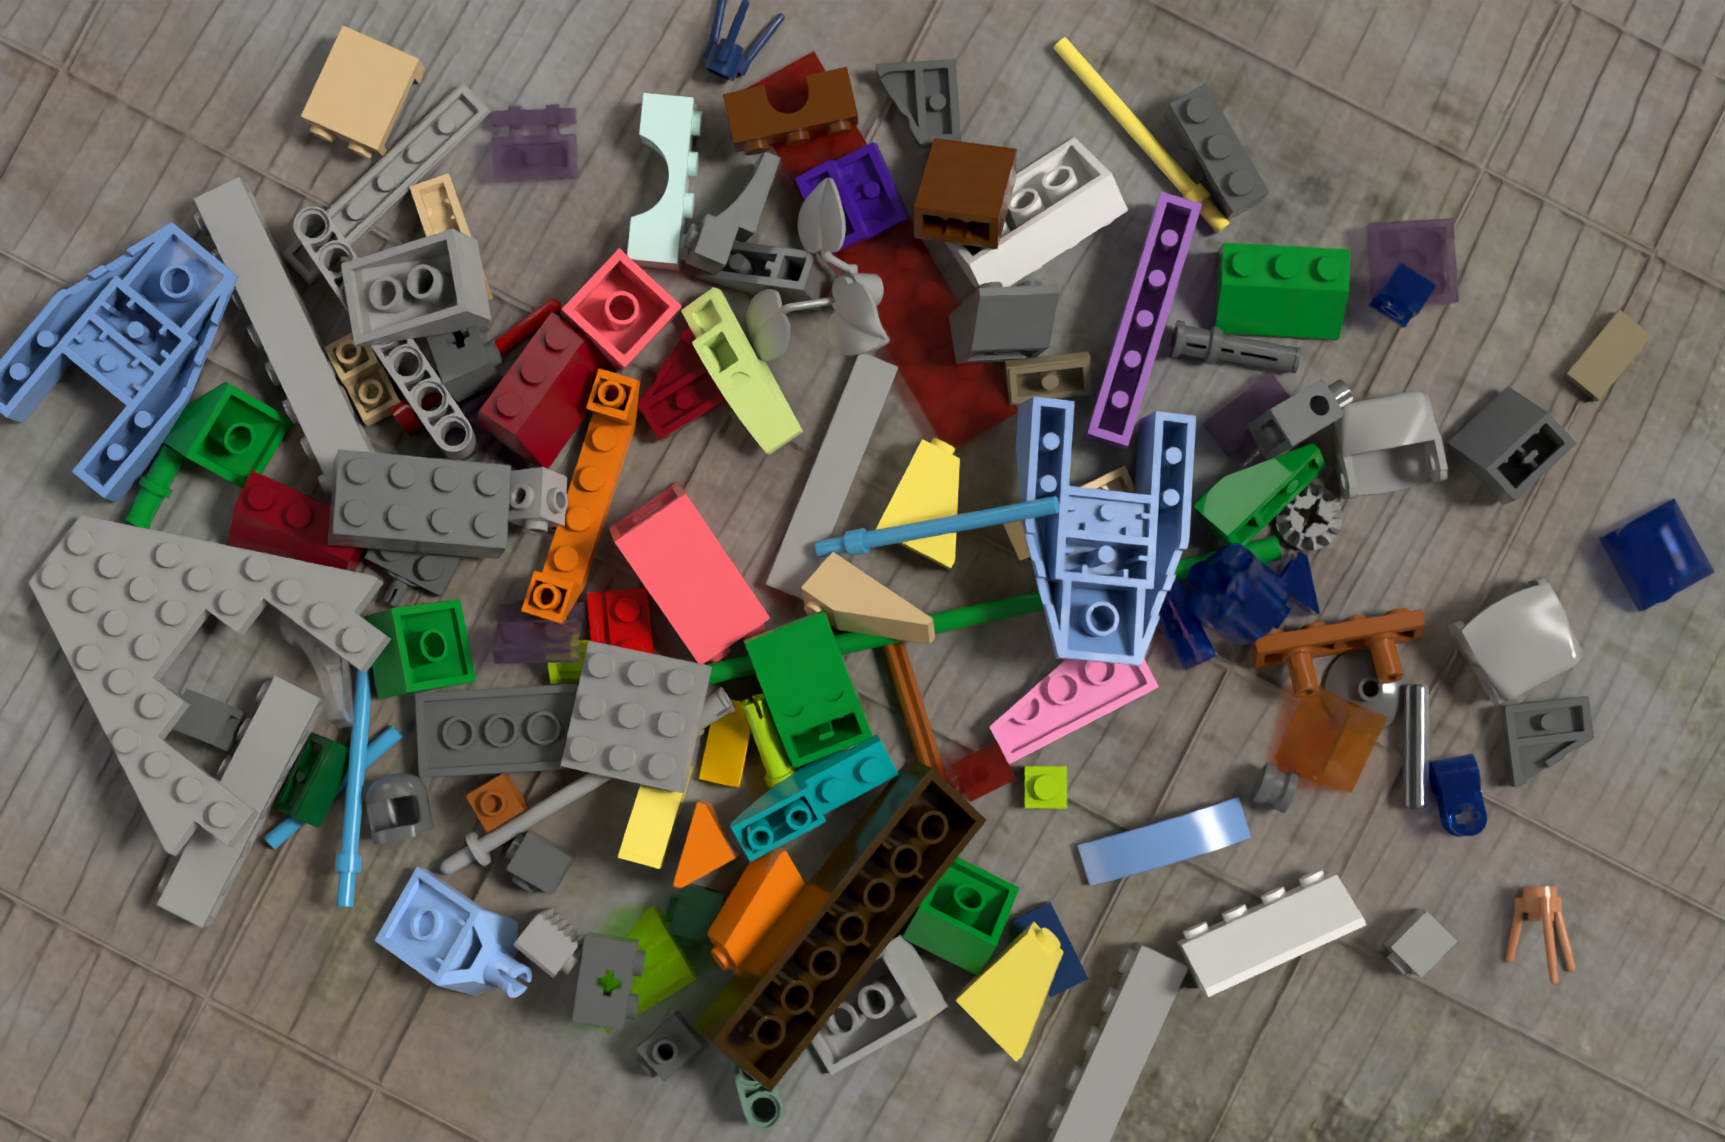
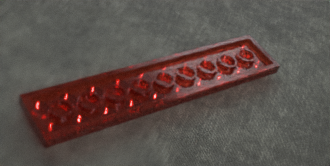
(916, 300)

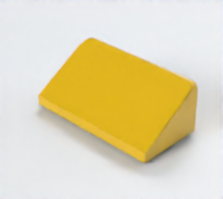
(727, 749)

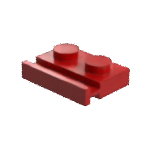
(621, 619)

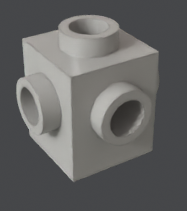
(537, 499)

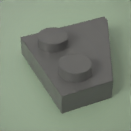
(924, 97)
(1543, 734)

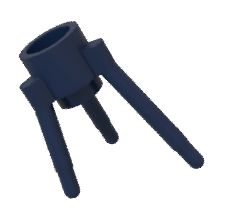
(726, 58)

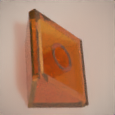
(1330, 739)

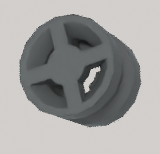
(1275, 787)

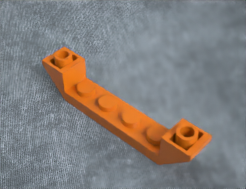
(589, 497)

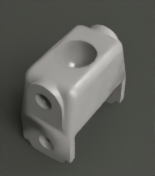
(1387, 445)
(1518, 642)

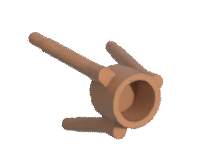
(1543, 906)

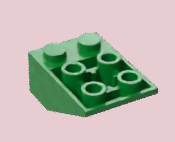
(808, 689)

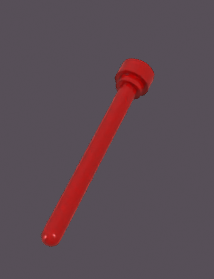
(405, 413)

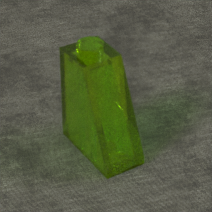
(665, 964)

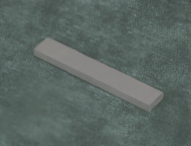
(390, 177)
(832, 473)

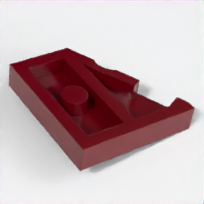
(680, 391)

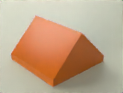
(705, 847)

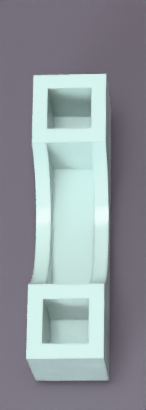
(669, 129)

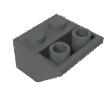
(1004, 322)
(1510, 445)

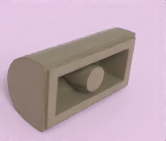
(1049, 377)

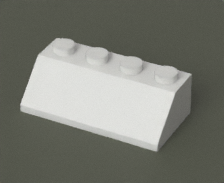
(1049, 211)
(1269, 932)

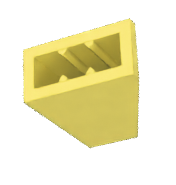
(924, 494)
(652, 825)
(1014, 988)

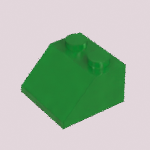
(425, 649)
(963, 916)

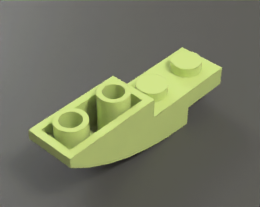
(739, 373)

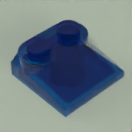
(1656, 555)

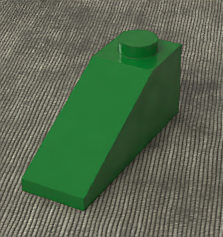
(1252, 497)

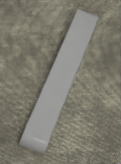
(392, 354)

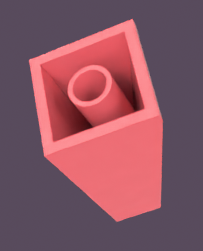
(689, 574)

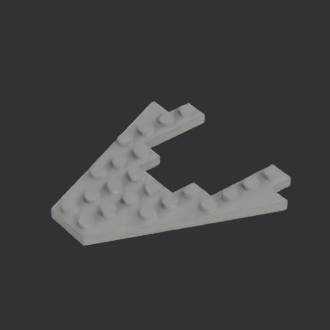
(129, 606)

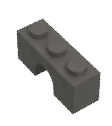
(1227, 167)

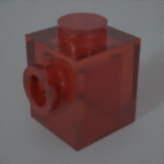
(981, 772)

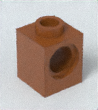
(497, 802)

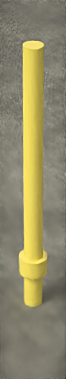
(1141, 135)

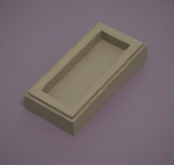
(1607, 355)

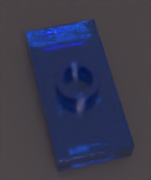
(1184, 629)

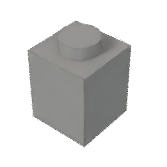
(1418, 944)

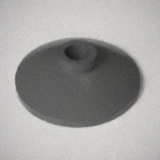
(1351, 672)

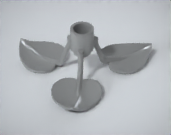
(855, 323)

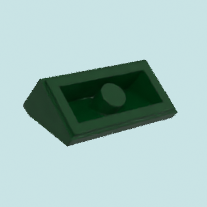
(314, 780)

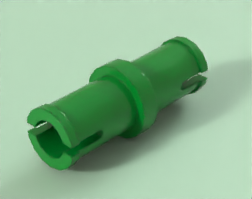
(155, 487)

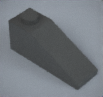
(790, 271)

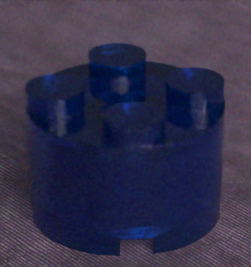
(1236, 594)

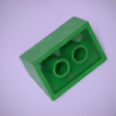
(1281, 291)

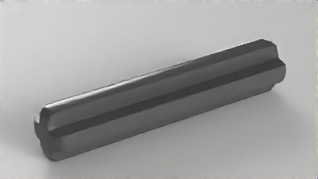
(1416, 746)

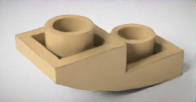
(364, 379)

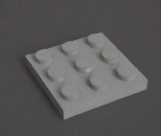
(636, 716)

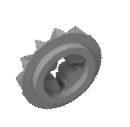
(1316, 535)

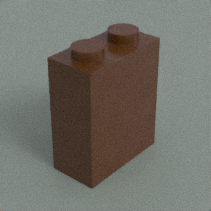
(965, 193)

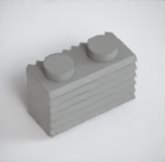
(551, 943)

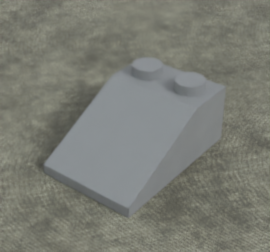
(416, 289)
(881, 1007)

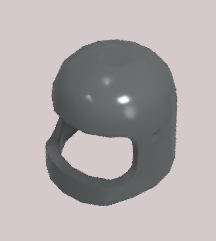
(398, 808)

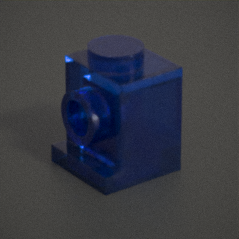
(1402, 295)

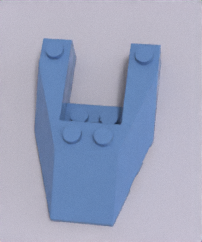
(137, 332)
(1106, 551)

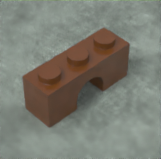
(827, 110)

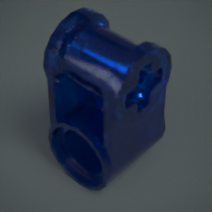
(1458, 790)

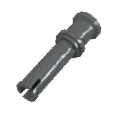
(1215, 345)

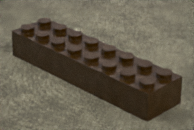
(840, 923)

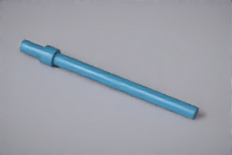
(860, 541)
(349, 862)

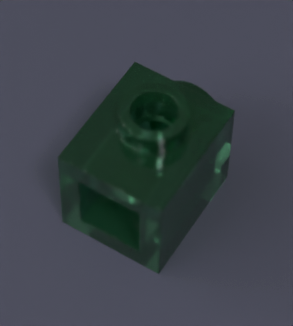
(693, 914)

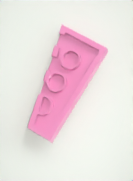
(1067, 701)

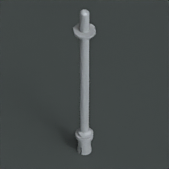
(479, 848)

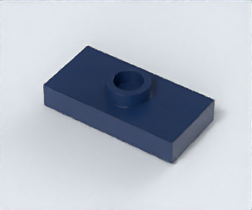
(1070, 970)

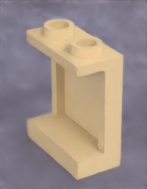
(361, 92)

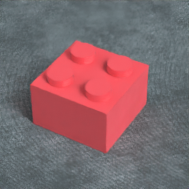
(620, 310)

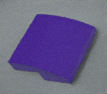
(865, 190)

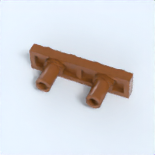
(1353, 634)

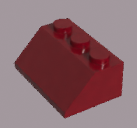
(544, 392)
(287, 525)

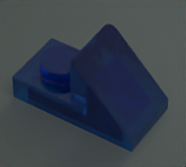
(1299, 587)

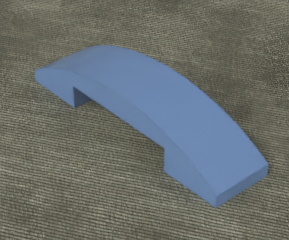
(1164, 842)

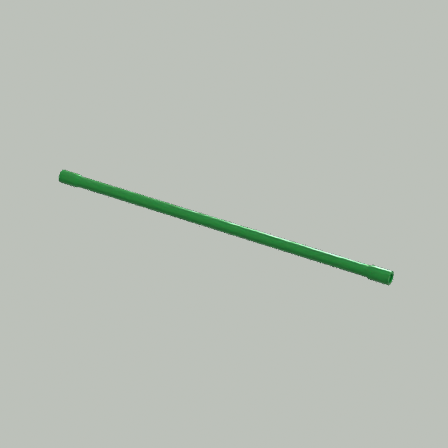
(1265, 548)

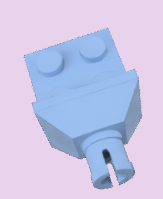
(453, 939)

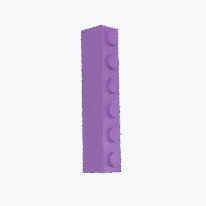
(1142, 321)

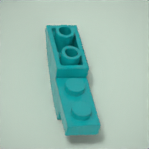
(809, 793)

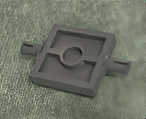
(414, 569)

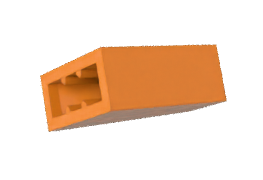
(754, 907)

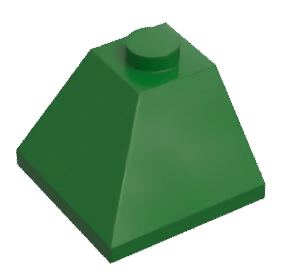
(229, 433)

